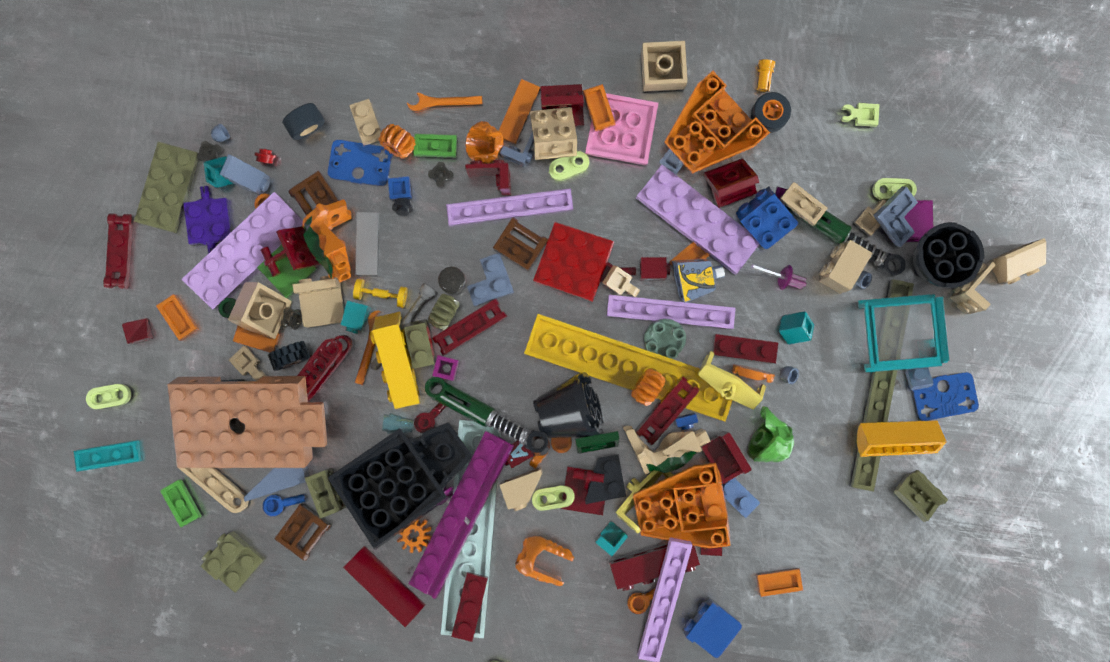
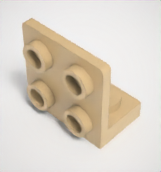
(553, 133)

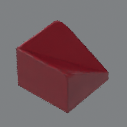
(137, 331)

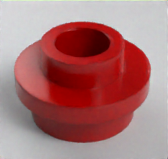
(264, 156)

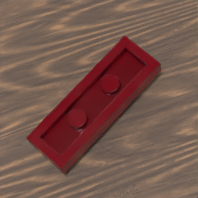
(745, 348)
(469, 606)

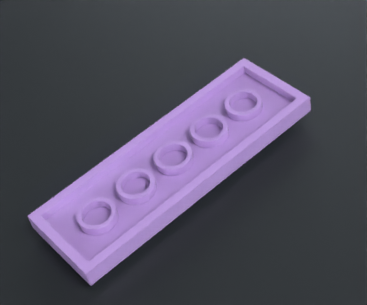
(698, 219)
(240, 251)

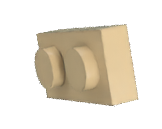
(365, 121)
(803, 204)

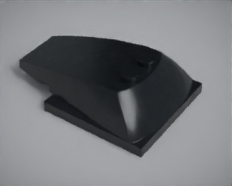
(399, 480)

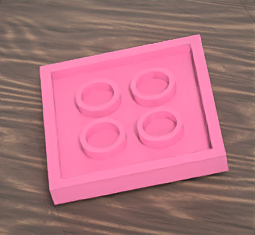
(631, 135)

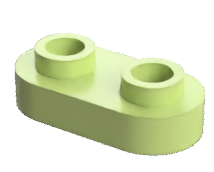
(570, 167)
(891, 186)
(109, 396)
(554, 498)

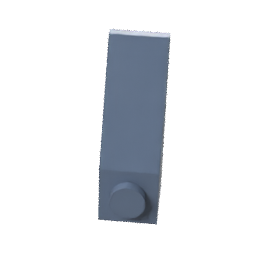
(245, 175)
(278, 480)

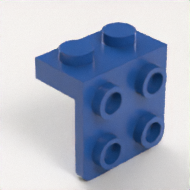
(766, 218)
(712, 628)

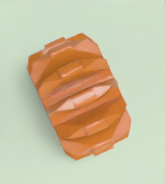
(397, 141)
(648, 387)
(421, 539)

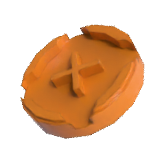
(752, 373)

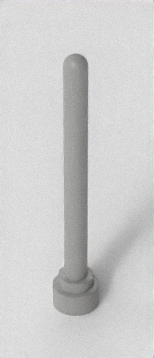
(426, 292)

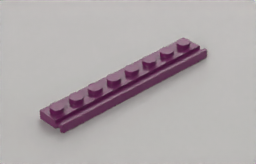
(466, 502)

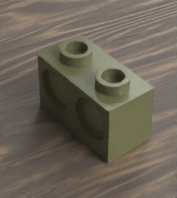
(323, 494)

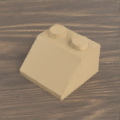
(1020, 261)
(259, 309)
(519, 489)

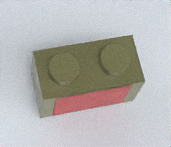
(420, 343)

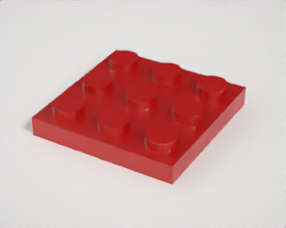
(573, 261)

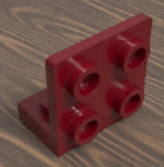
(495, 168)

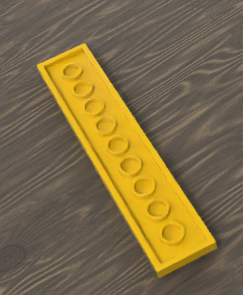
(618, 363)

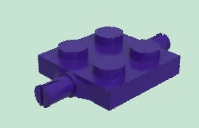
(207, 220)

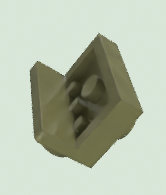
(920, 495)

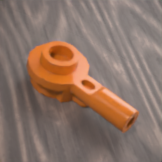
(639, 602)

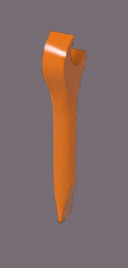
(426, 102)
(368, 351)

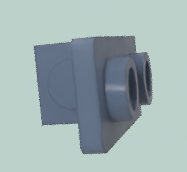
(513, 153)

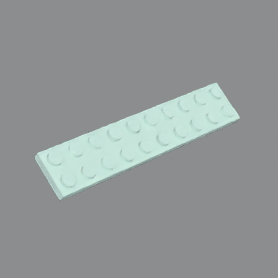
(476, 552)

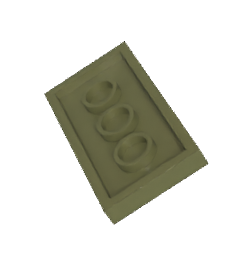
(167, 187)

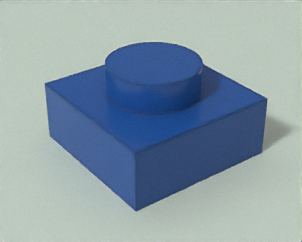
(399, 188)
(686, 421)

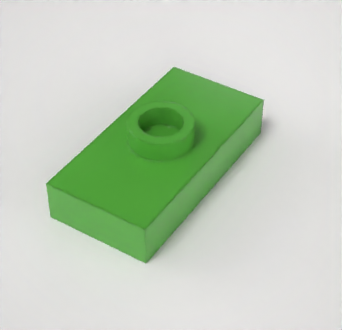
(435, 145)
(180, 503)

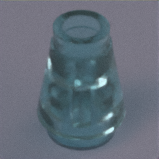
(393, 422)

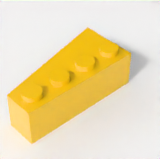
(395, 360)

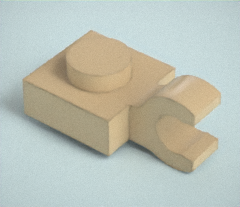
(866, 220)
(619, 282)
(246, 363)

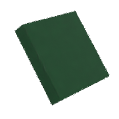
(597, 442)

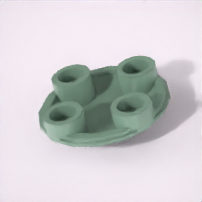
(665, 338)

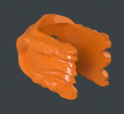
(531, 549)

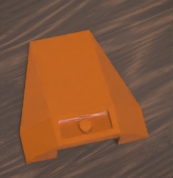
(712, 127)
(686, 508)

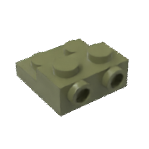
(232, 561)

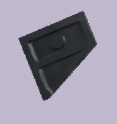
(613, 482)

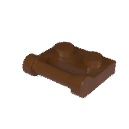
(316, 188)
(516, 249)
(297, 527)

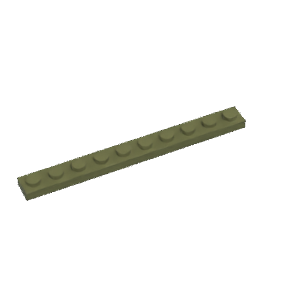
(878, 405)

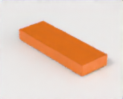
(519, 111)

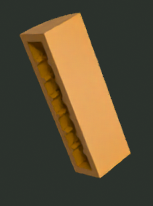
(899, 438)

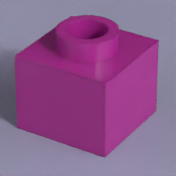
(438, 369)

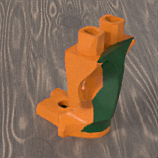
(323, 243)

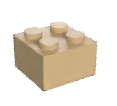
(664, 66)
(845, 266)

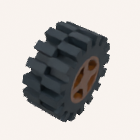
(288, 355)

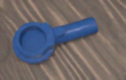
(274, 504)

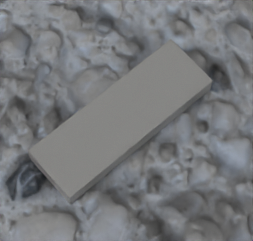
(367, 243)

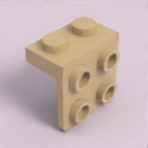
(967, 298)
(320, 301)

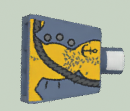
(695, 277)

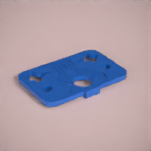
(361, 157)
(948, 401)

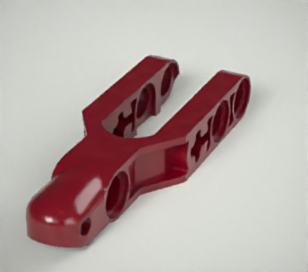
(326, 357)

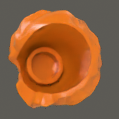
(483, 142)

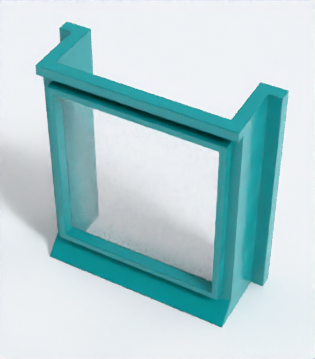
(905, 332)

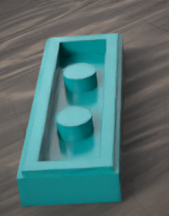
(107, 455)

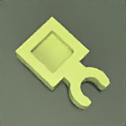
(864, 114)

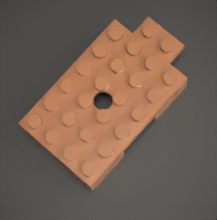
(276, 418)

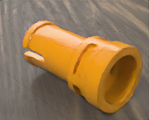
(765, 73)

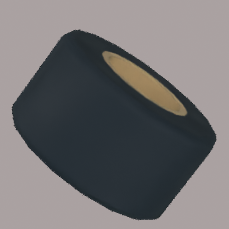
(303, 121)

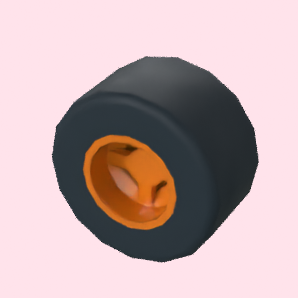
(777, 107)

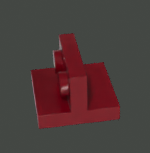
(563, 97)
(732, 182)
(726, 455)

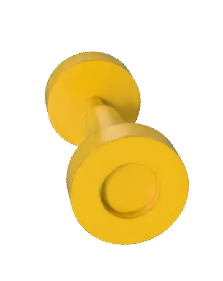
(359, 289)

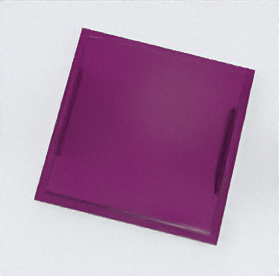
(920, 219)

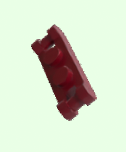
(118, 251)
(469, 327)
(667, 410)

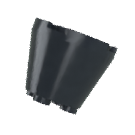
(958, 251)
(570, 409)

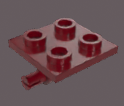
(294, 248)
(578, 481)

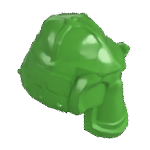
(772, 439)

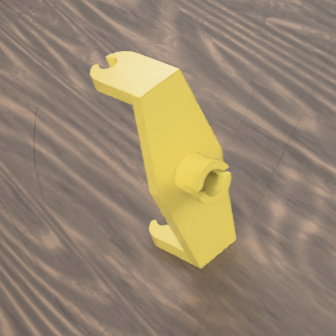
(729, 384)
(629, 502)

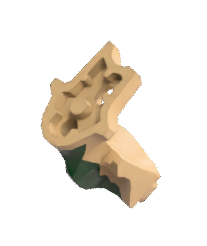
(673, 452)

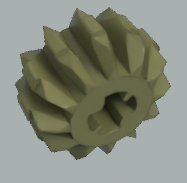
(443, 311)

